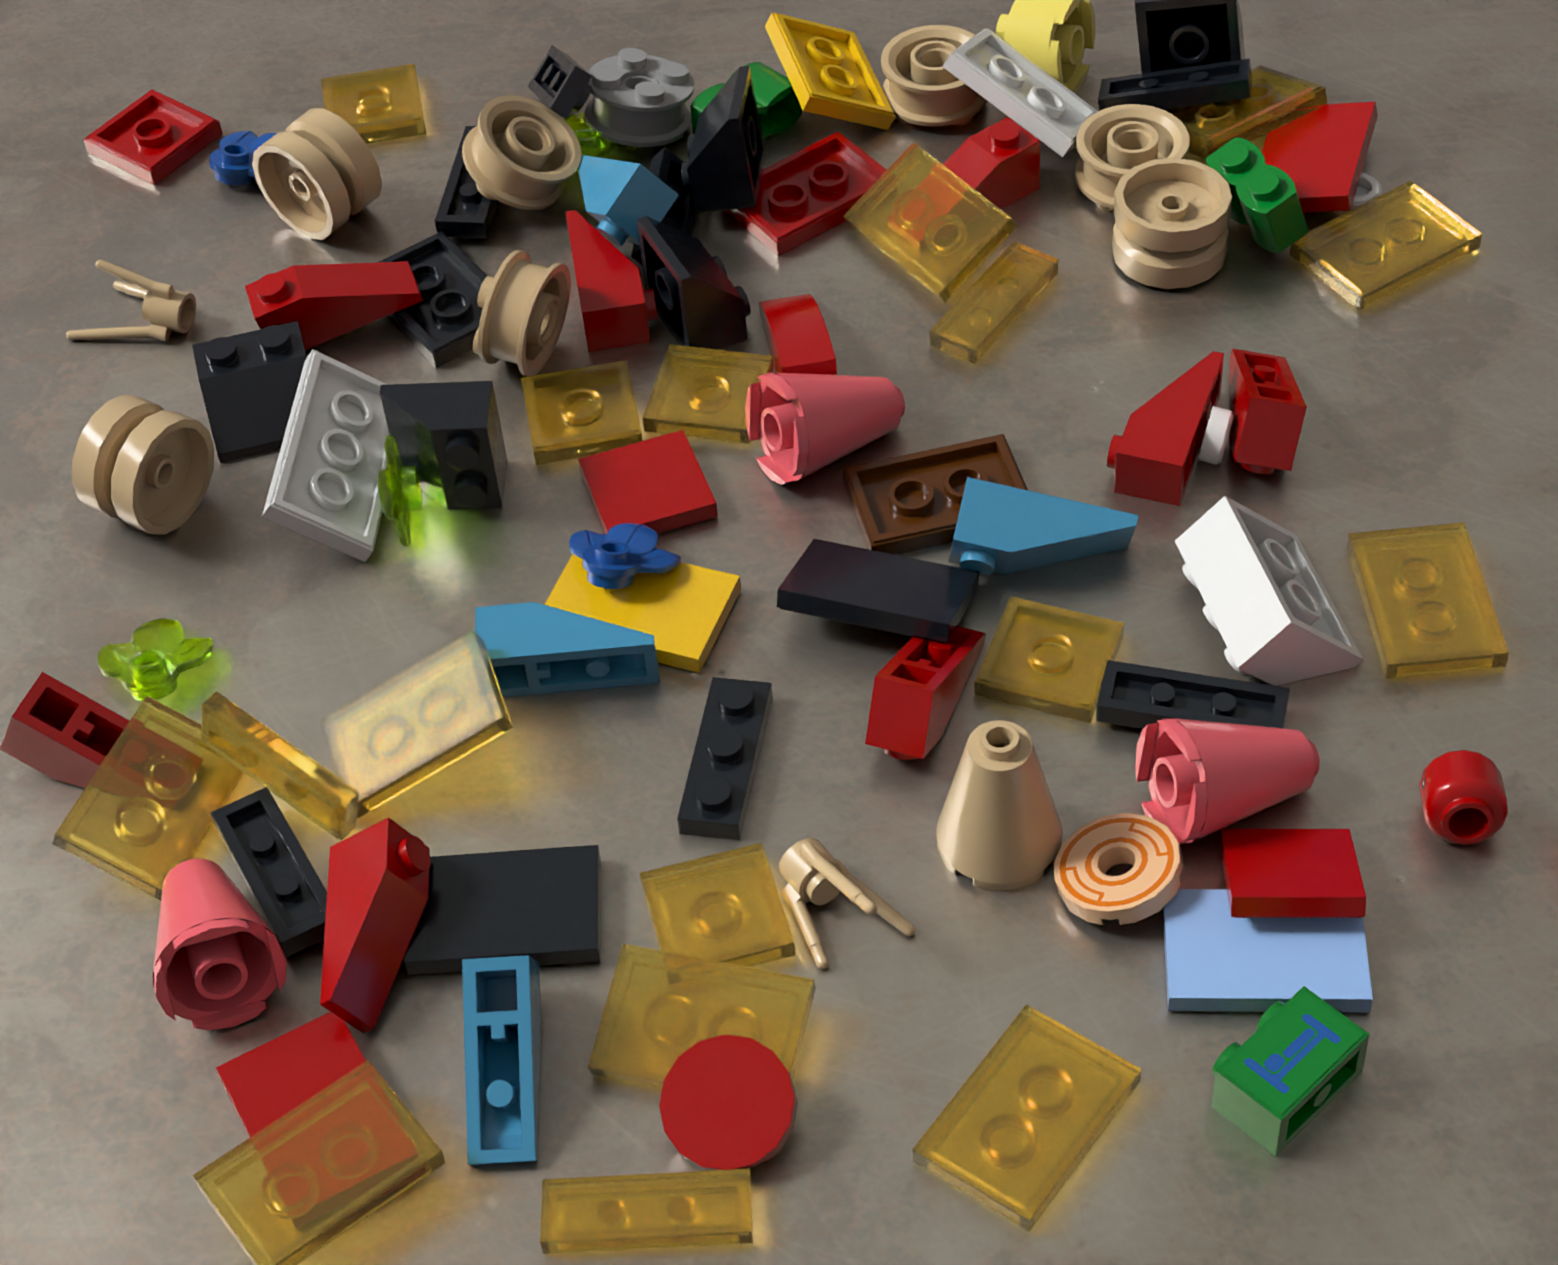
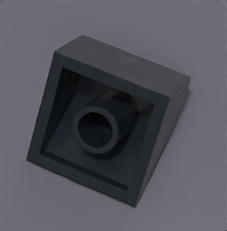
(1188, 33)
(726, 149)
(691, 288)
(250, 387)
(451, 438)

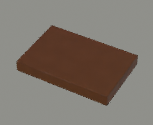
(918, 496)

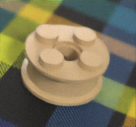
(918, 84)
(1119, 140)
(521, 152)
(522, 312)

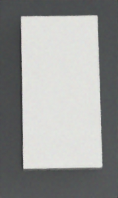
(331, 459)

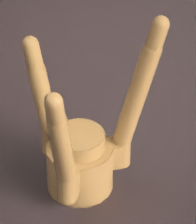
(162, 306)
(819, 878)

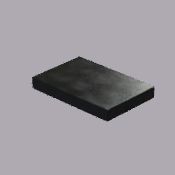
(449, 314)
(878, 590)
(509, 906)

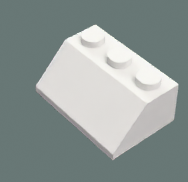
(1264, 597)

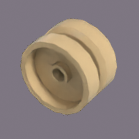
(317, 173)
(1171, 223)
(143, 464)

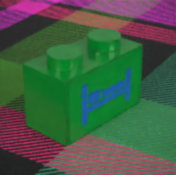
(1288, 1069)

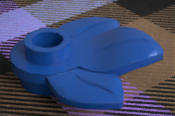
(235, 156)
(620, 554)

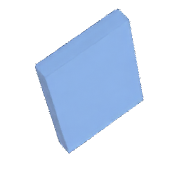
(1254, 962)

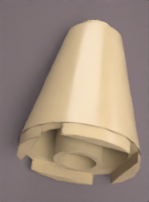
(999, 811)

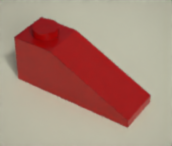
(999, 162)
(608, 289)
(332, 297)
(1265, 411)
(1166, 435)
(919, 693)
(61, 732)
(371, 914)

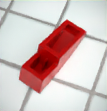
(797, 336)

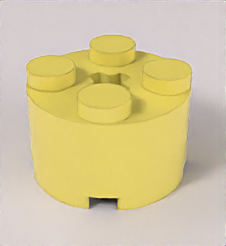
(1052, 36)

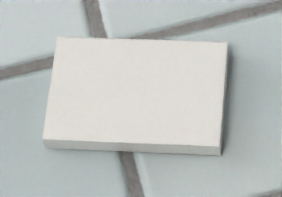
(1020, 90)

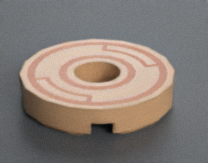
(1114, 841)

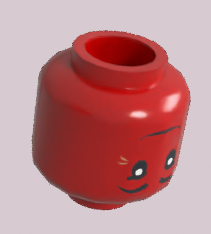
(1463, 797)

